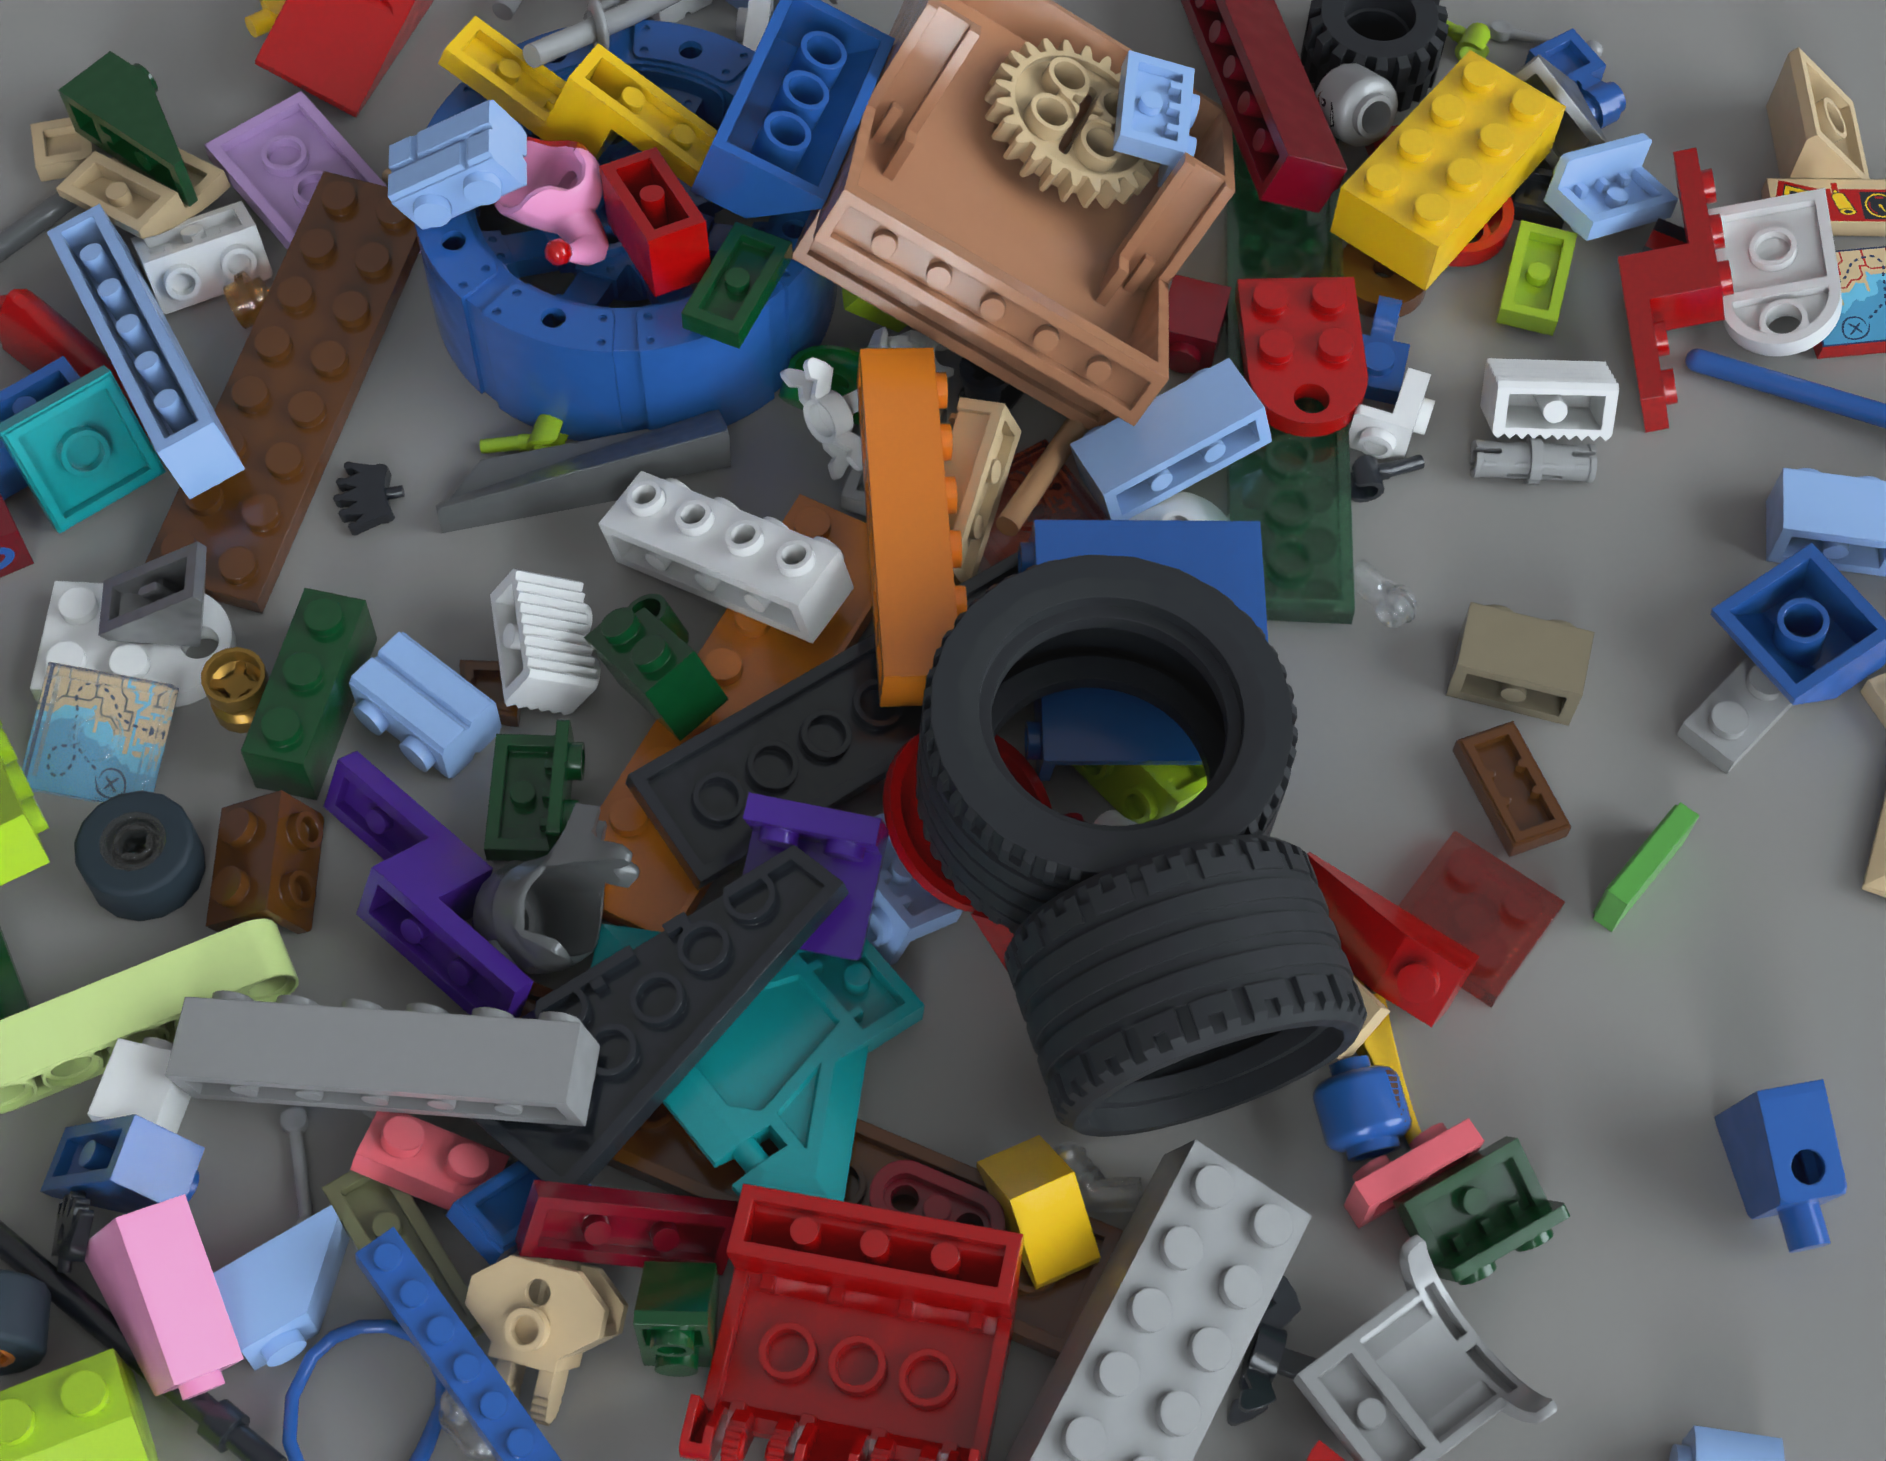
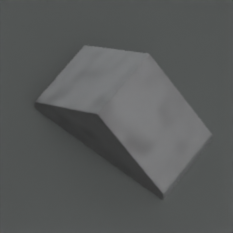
(1578, 125)
(157, 600)

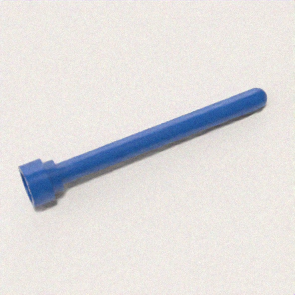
(1787, 386)

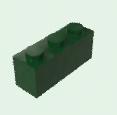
(309, 694)

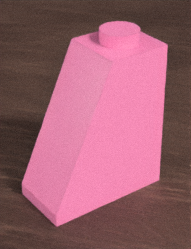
(165, 1297)

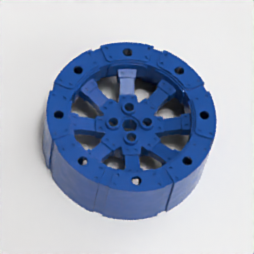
(604, 364)

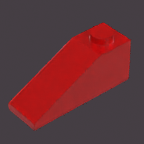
(1393, 948)

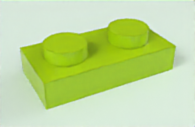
(1536, 278)

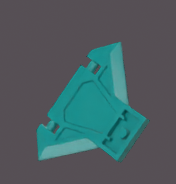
(789, 1068)

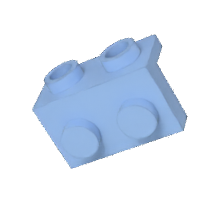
(1608, 189)

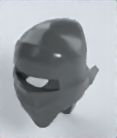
(552, 907)

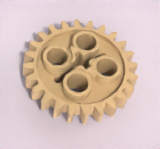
(1035, 104)

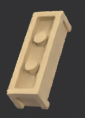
(981, 460)

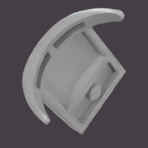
(1415, 1376)

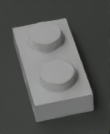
(1734, 716)

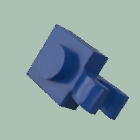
(1385, 357)

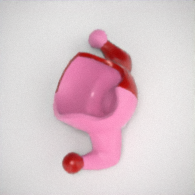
(561, 200)

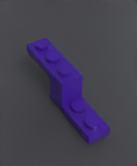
(423, 889)

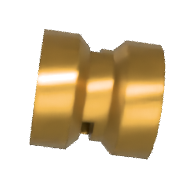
(234, 686)

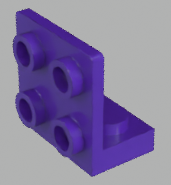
(841, 842)

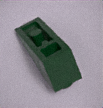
(121, 114)

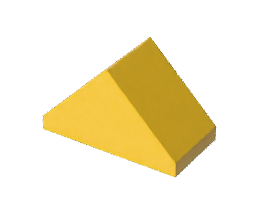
(1045, 1206)

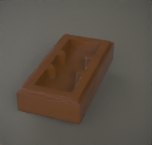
(1511, 788)

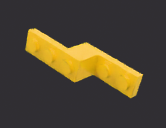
(590, 107)

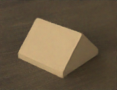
(1813, 124)

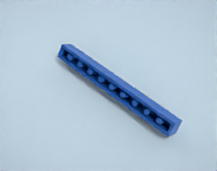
(451, 1351)

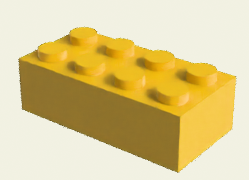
(1446, 169)

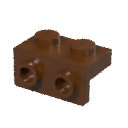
(266, 863)

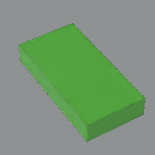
(1644, 866)

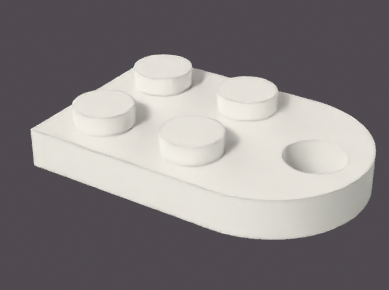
(1779, 268)
(73, 640)

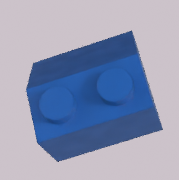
(1806, 628)

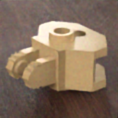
(544, 1319)

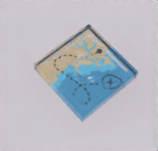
(97, 733)

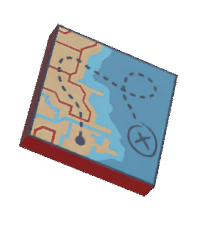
(1863, 312)

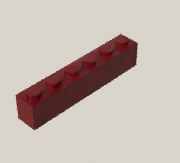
(1268, 101)

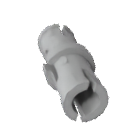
(1533, 461)

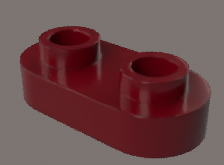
(936, 1195)

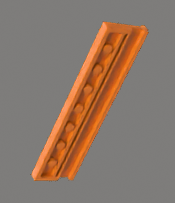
(747, 664)

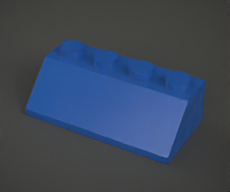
(794, 112)

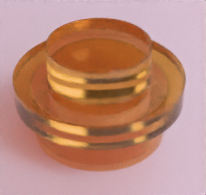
(246, 297)

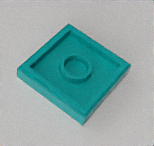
(80, 449)

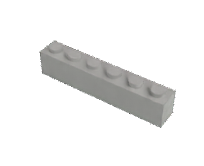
(385, 1058)

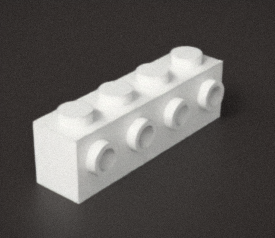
(728, 555)

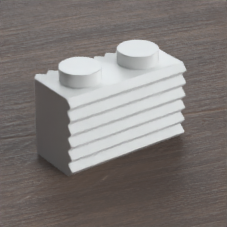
(1549, 398)
(542, 642)

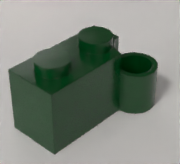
(651, 660)

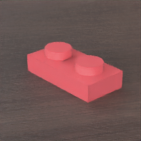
(1430, 1155)
(424, 1159)

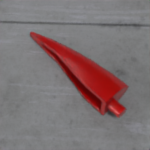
(40, 335)

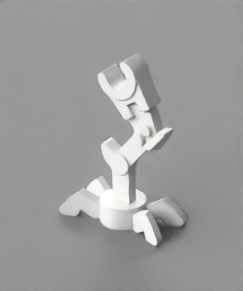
(830, 414)

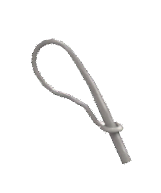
(599, 23)

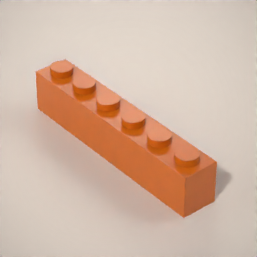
(908, 515)

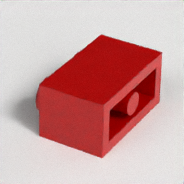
(655, 221)

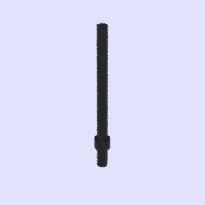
(219, 1421)

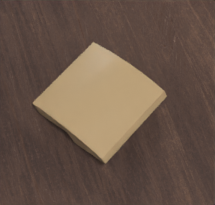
(136, 200)

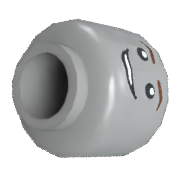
(1357, 104)

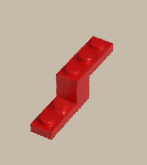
(1675, 288)

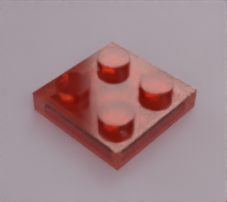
(1483, 909)

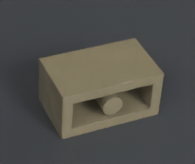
(1520, 663)

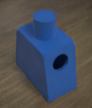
(1785, 1158)

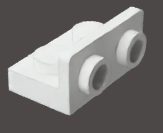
(202, 257)

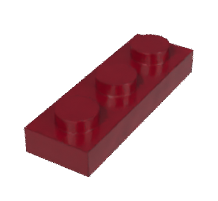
(623, 1226)

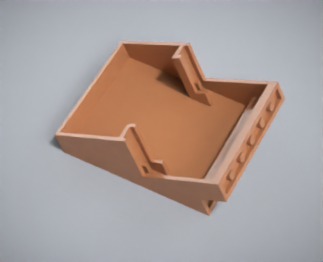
(983, 259)

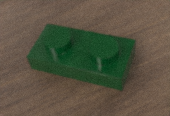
(737, 285)

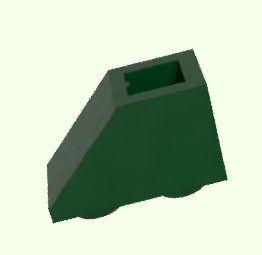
(677, 1316)

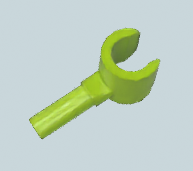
(1470, 38)
(543, 435)

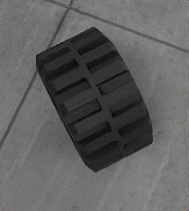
(1387, 36)

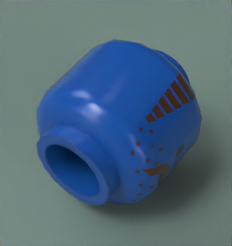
(1362, 1109)

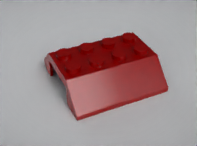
(856, 1335)

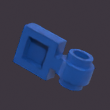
(1583, 66)

